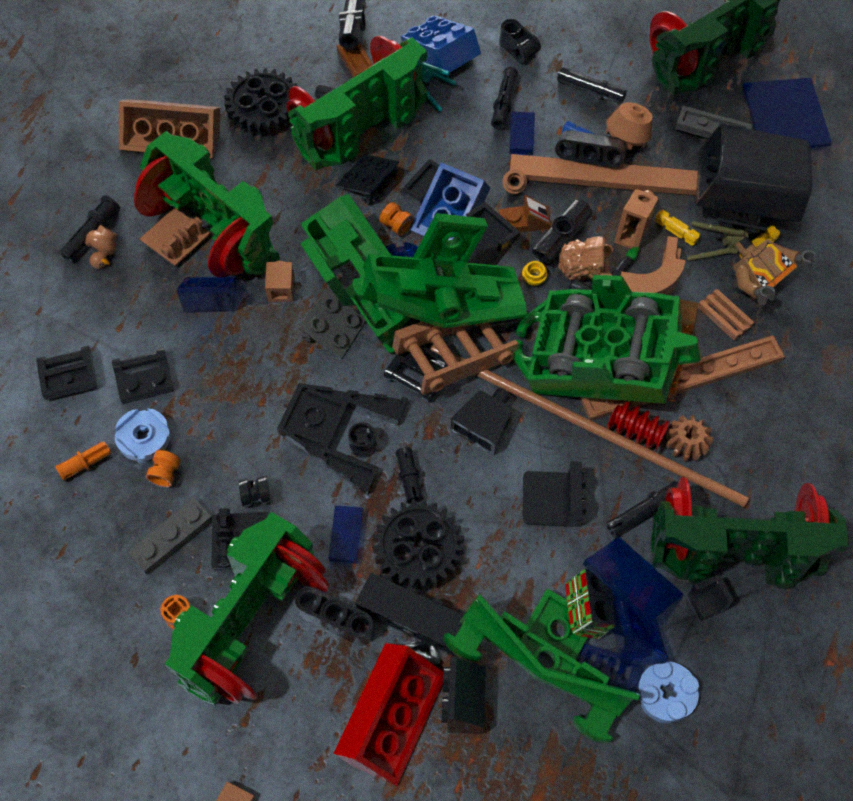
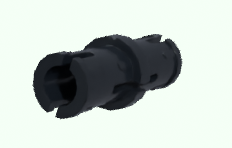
(409, 475)

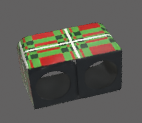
(583, 618)

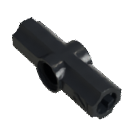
(351, 23)
(562, 231)

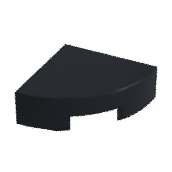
(425, 650)

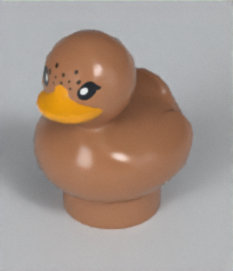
(103, 241)

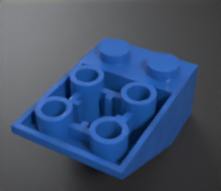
(446, 42)

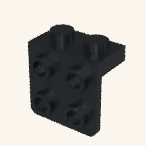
(554, 496)

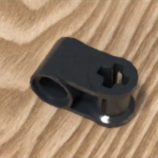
(516, 40)

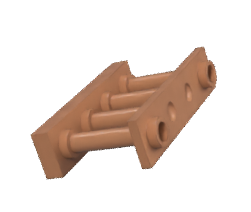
(421, 333)

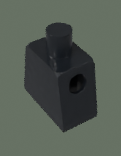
(484, 419)

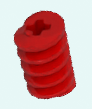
(638, 425)

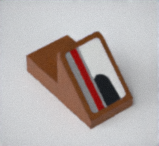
(529, 217)

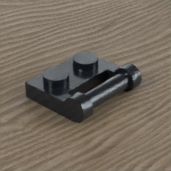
(407, 361)
(69, 378)
(146, 382)

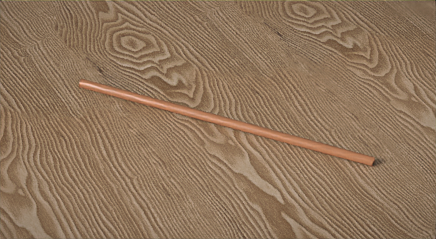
(609, 435)

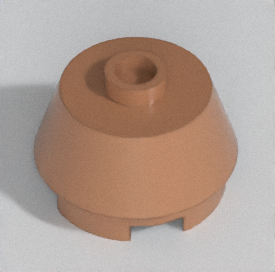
(631, 124)

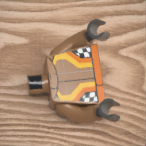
(766, 266)

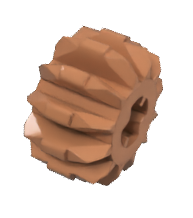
(693, 447)

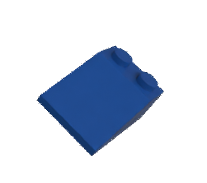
(451, 194)

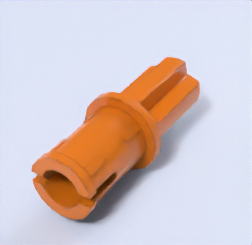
(82, 460)

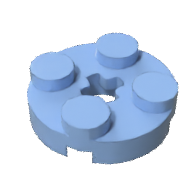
(142, 449)
(683, 685)

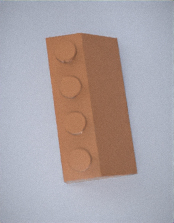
(146, 120)

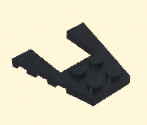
(316, 416)

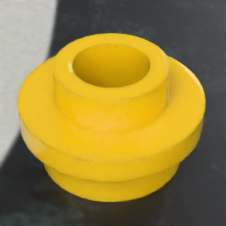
(537, 268)

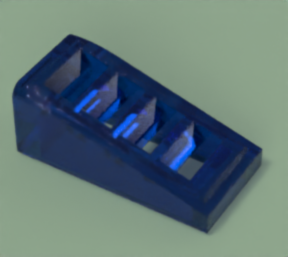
(613, 658)

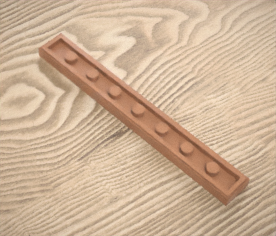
(622, 177)
(706, 371)

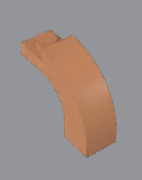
(663, 279)

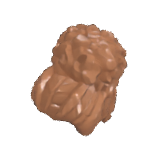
(585, 259)

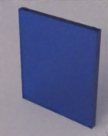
(633, 579)

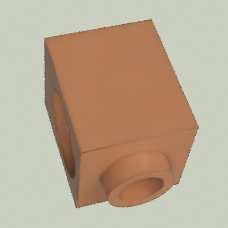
(279, 281)

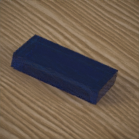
(522, 133)
(345, 534)

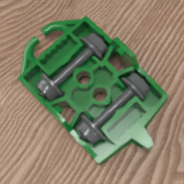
(606, 316)

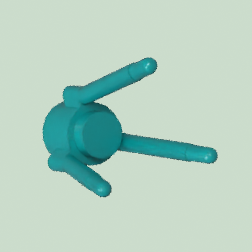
(427, 72)

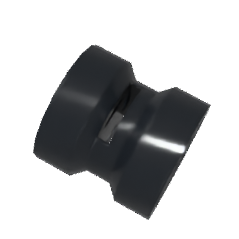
(360, 434)
(254, 491)

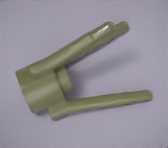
(730, 238)

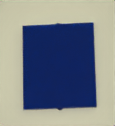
(788, 110)

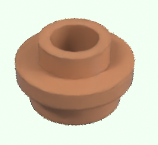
(517, 174)

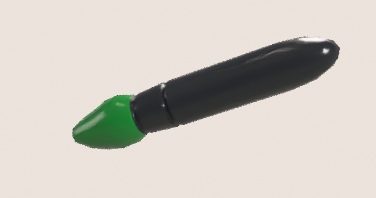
(630, 257)

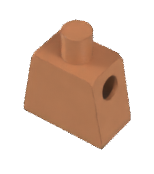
(638, 208)

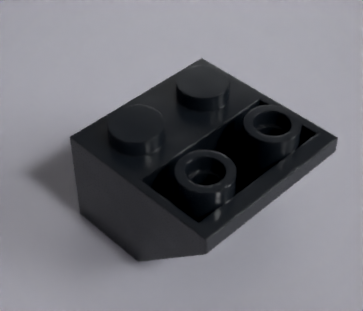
(465, 704)

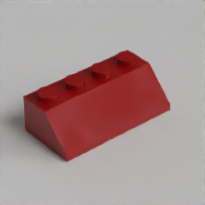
(390, 713)

